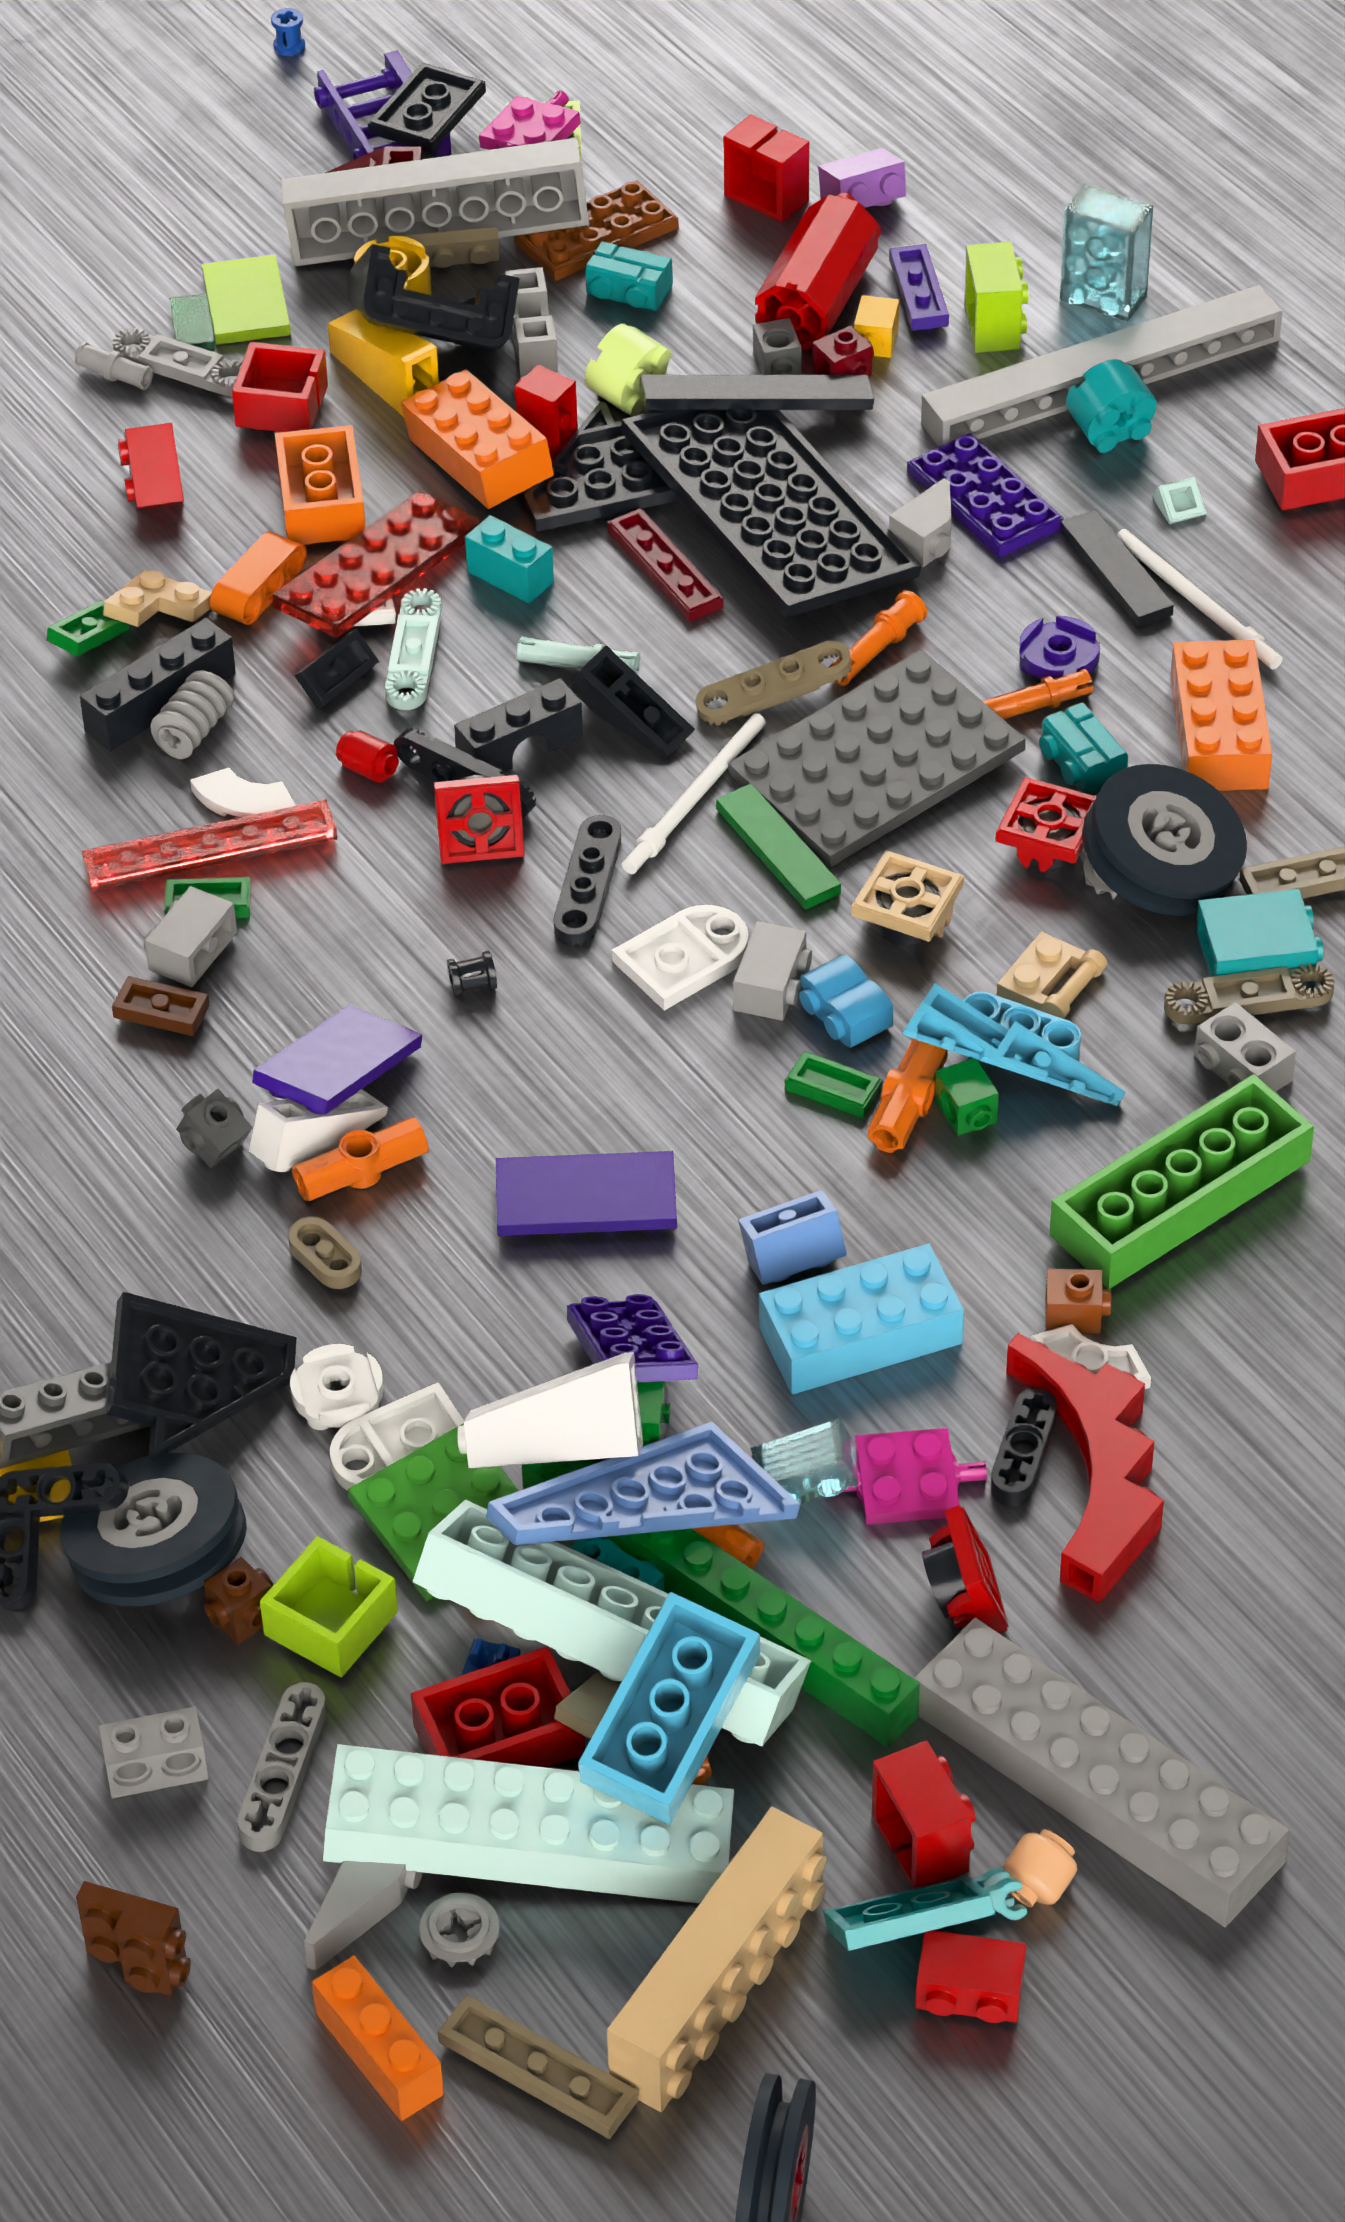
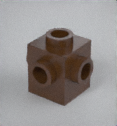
(235, 1599)

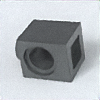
(776, 348)

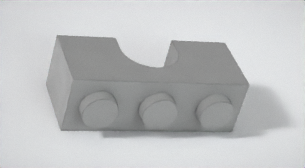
(532, 325)

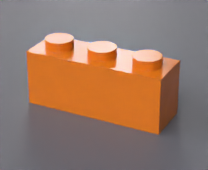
(377, 2038)

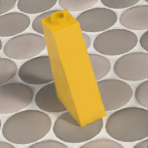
(384, 359)

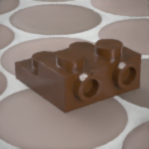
(138, 1934)

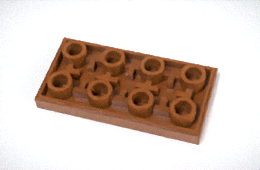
(617, 217)

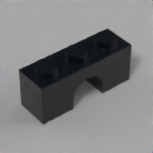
(547, 713)

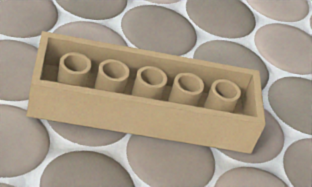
(717, 1959)

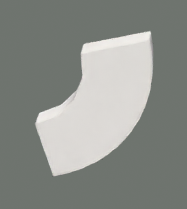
(232, 795)
(1075, 1347)

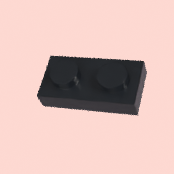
(336, 668)

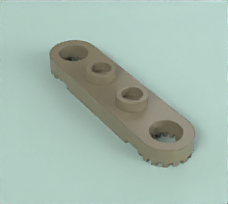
(773, 682)
(1254, 991)

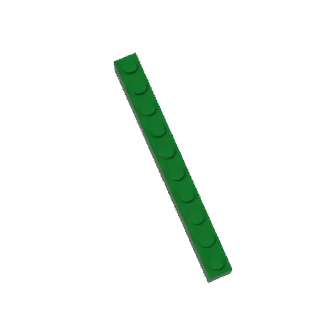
(841, 1669)

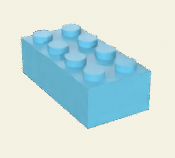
(860, 1318)
(669, 1708)

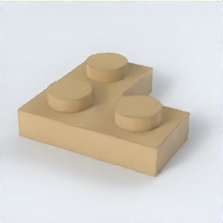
(154, 593)

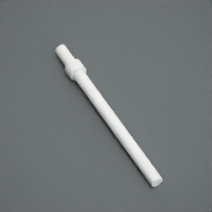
(1199, 598)
(654, 838)

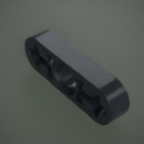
(1030, 1463)

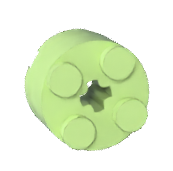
(618, 369)

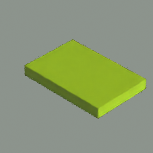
(246, 299)

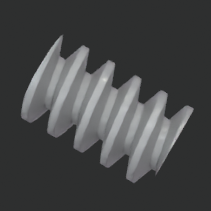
(191, 713)

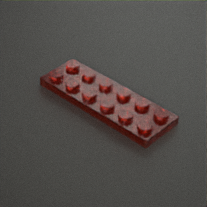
(376, 564)

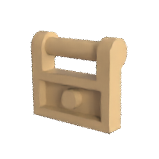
(1043, 967)

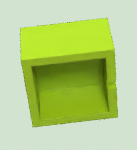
(995, 297)
(320, 1614)

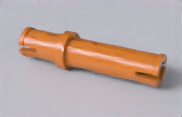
(1047, 693)

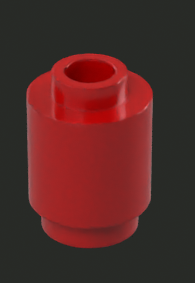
(367, 755)

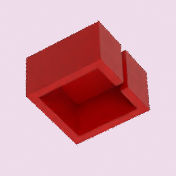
(766, 168)
(279, 387)
(920, 1806)

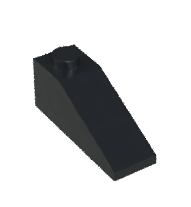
(630, 703)

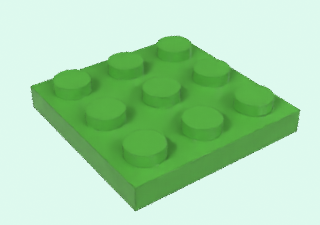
(420, 1492)

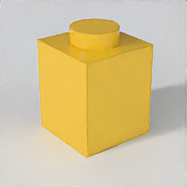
(879, 323)

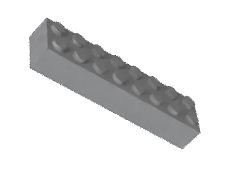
(504, 188)
(1101, 1772)

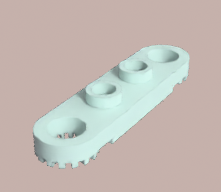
(413, 649)

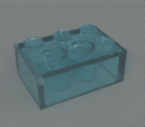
(1106, 252)

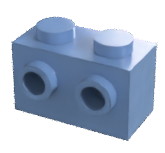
(792, 1237)

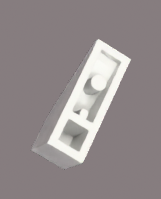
(291, 1134)

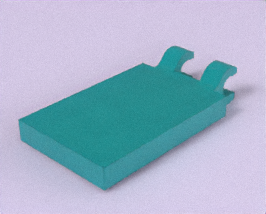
(924, 1909)

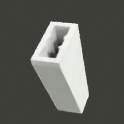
(564, 1419)

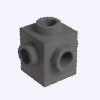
(213, 1127)

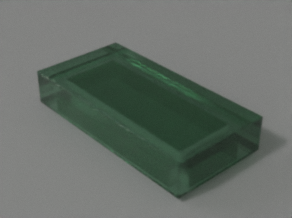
(193, 321)

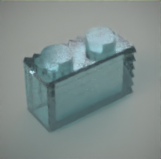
(810, 1461)

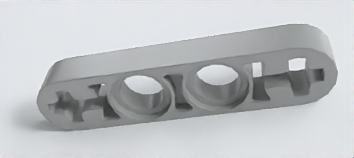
(280, 1765)

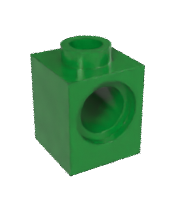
(966, 1096)

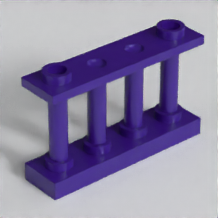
(343, 116)

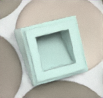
(1179, 500)

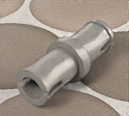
(114, 366)

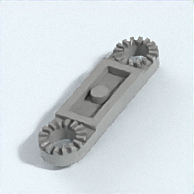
(179, 360)

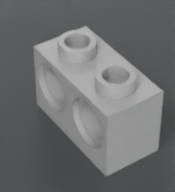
(1240, 1046)
(153, 1752)

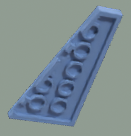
(671, 1485)

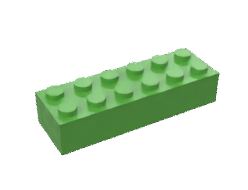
(1181, 1180)

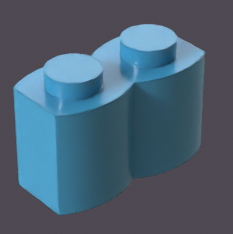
(846, 1001)

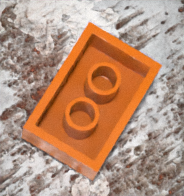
(320, 484)

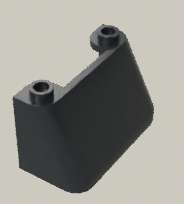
(478, 322)

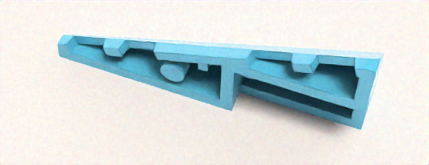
(960, 1028)

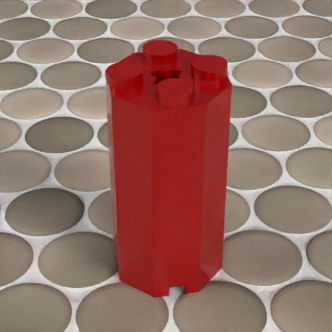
(819, 267)

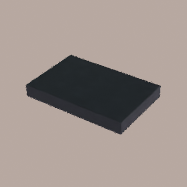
(427, 107)

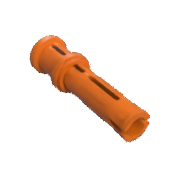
(888, 628)

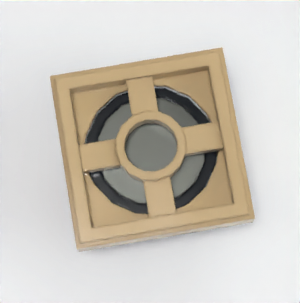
(905, 899)

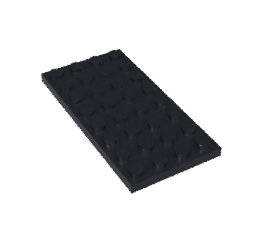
(772, 504)

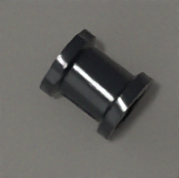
(485, 978)

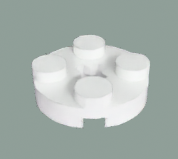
(332, 1408)

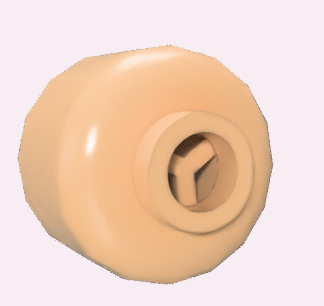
(1042, 1866)

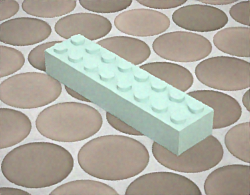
(582, 1610)
(520, 1826)

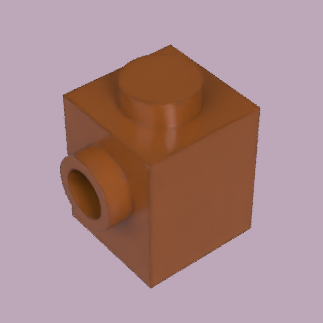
(1076, 1299)

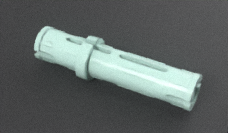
(567, 654)

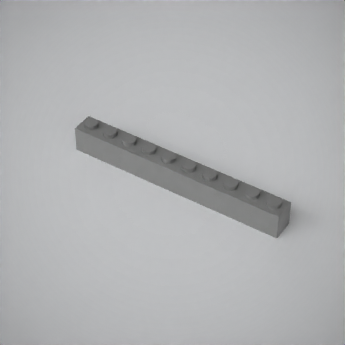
(1153, 348)

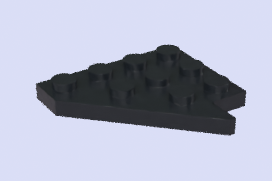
(595, 477)
(189, 1369)

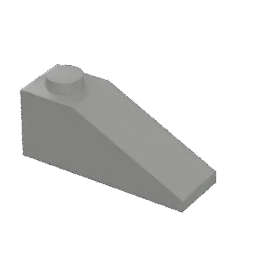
(355, 1903)

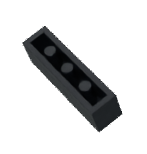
(134, 696)

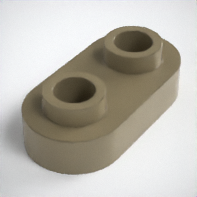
(333, 1257)

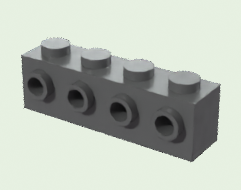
(57, 1415)

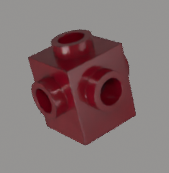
(842, 354)

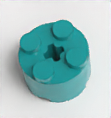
(1111, 405)

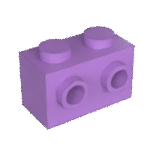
(869, 177)

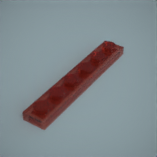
(209, 845)

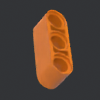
(256, 576)

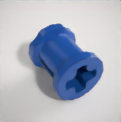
(288, 31)

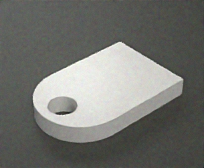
(683, 953)
(391, 1433)

